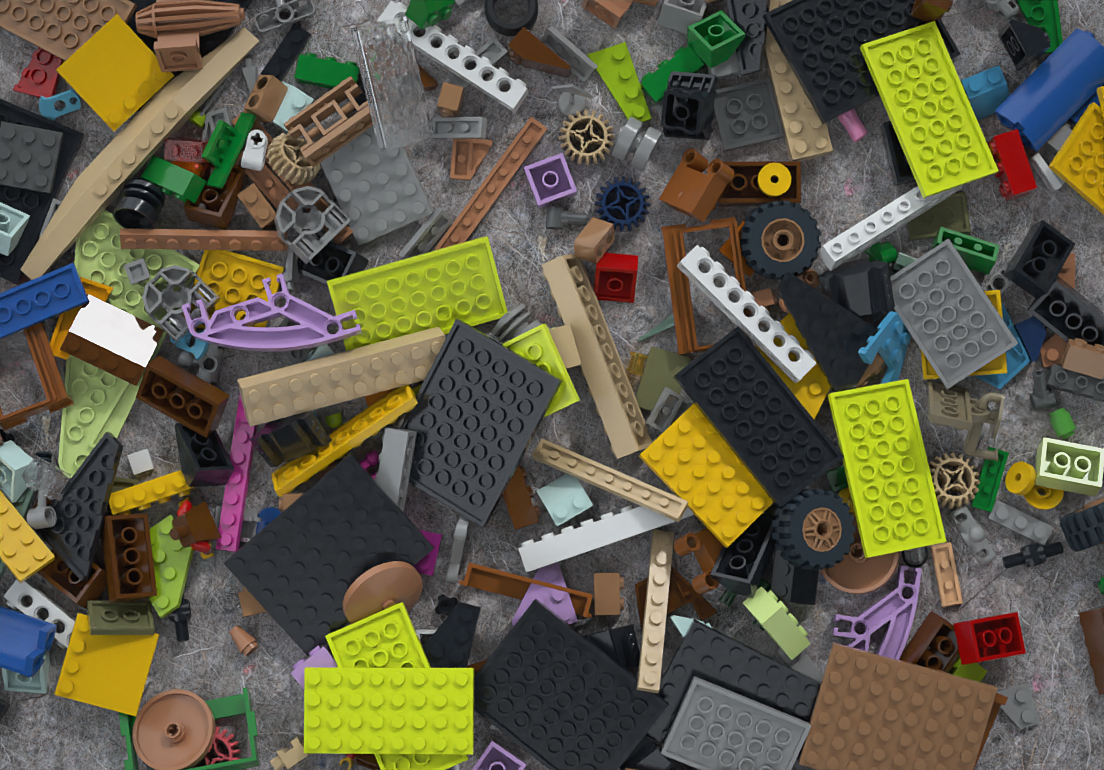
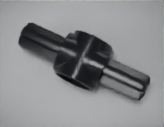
(1032, 555)
(180, 618)

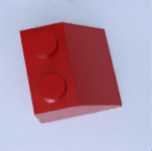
(616, 277)

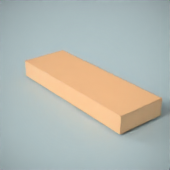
(946, 574)

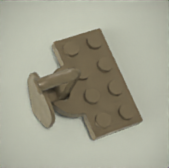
(957, 409)

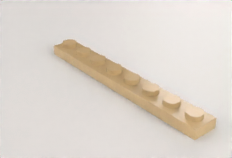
(610, 480)
(655, 611)

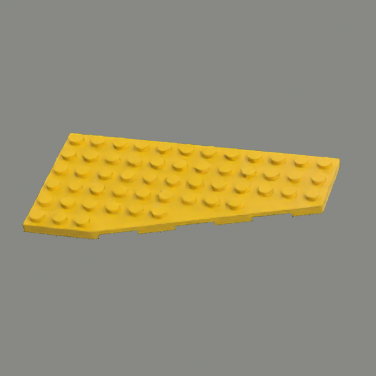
(705, 469)

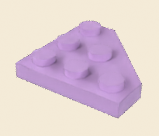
(554, 599)

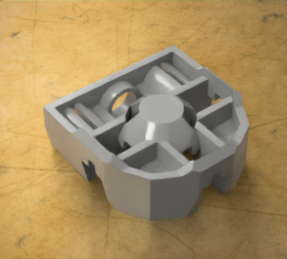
(305, 245)
(168, 299)

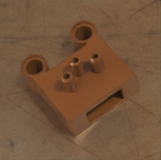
(693, 191)
(706, 550)

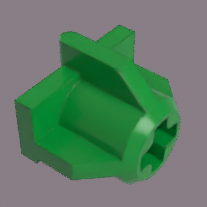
(883, 252)

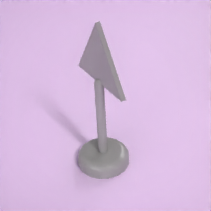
(571, 99)

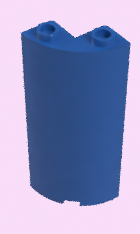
(1055, 90)
(23, 641)

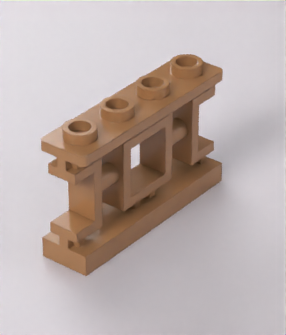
(340, 132)

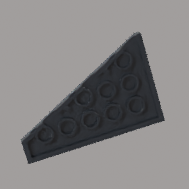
(829, 332)
(84, 507)
(453, 640)

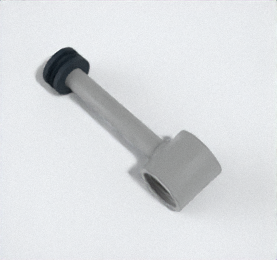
(42, 515)

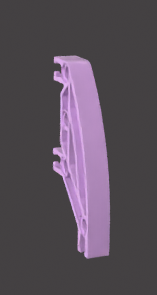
(235, 334)
(891, 609)

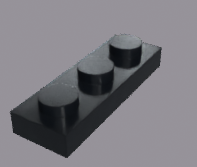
(287, 52)

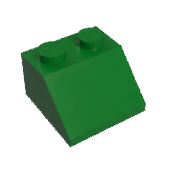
(429, 12)
(714, 38)

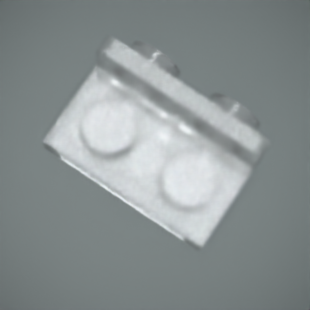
(46, 478)

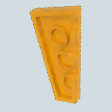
(66, 319)

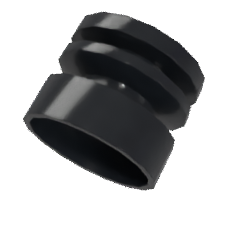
(139, 205)

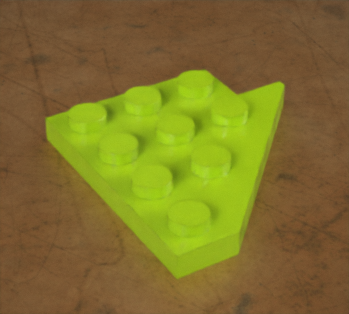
(170, 567)

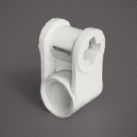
(254, 154)

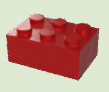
(1013, 165)
(989, 638)

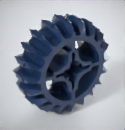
(631, 201)

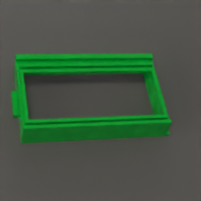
(220, 708)

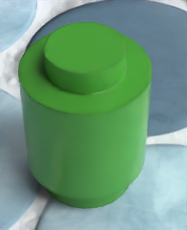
(1062, 423)

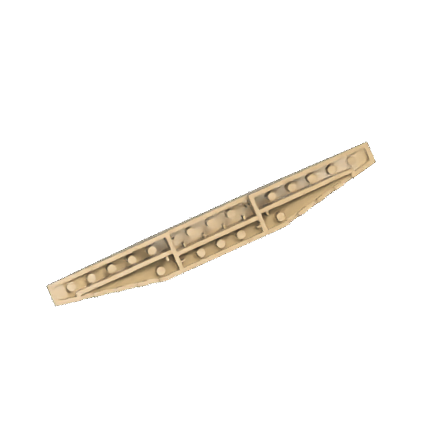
(131, 150)

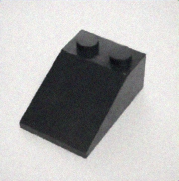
(332, 263)
(202, 458)

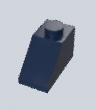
(1032, 336)

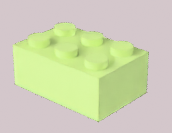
(1069, 466)
(777, 623)

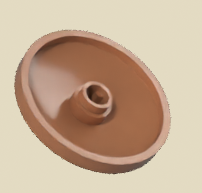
(859, 574)
(382, 588)
(173, 730)

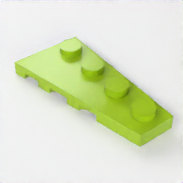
(621, 80)

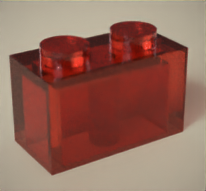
(185, 149)

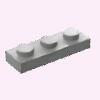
(491, 50)
(579, 62)
(459, 127)
(427, 234)
(1020, 522)

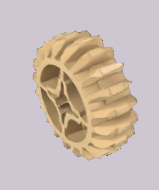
(578, 136)
(289, 161)
(958, 485)

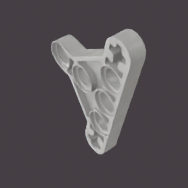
(458, 549)

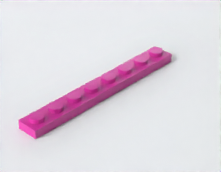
(237, 485)

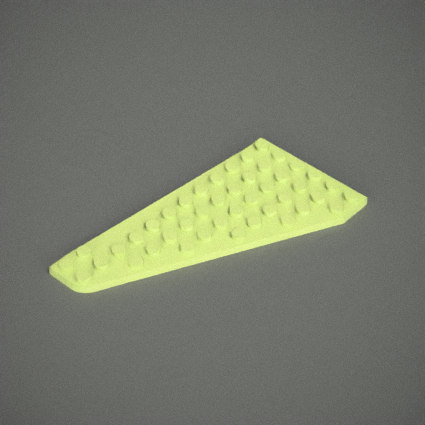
(99, 397)

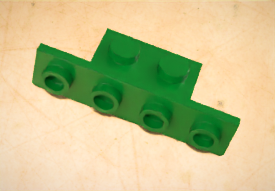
(225, 147)

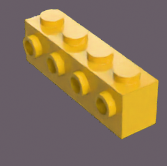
(149, 492)

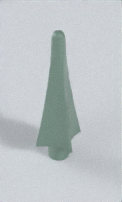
(664, 325)

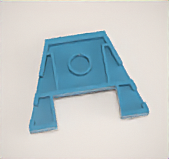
(891, 343)
(1016, 359)

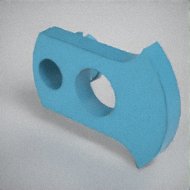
(47, 107)
(198, 349)

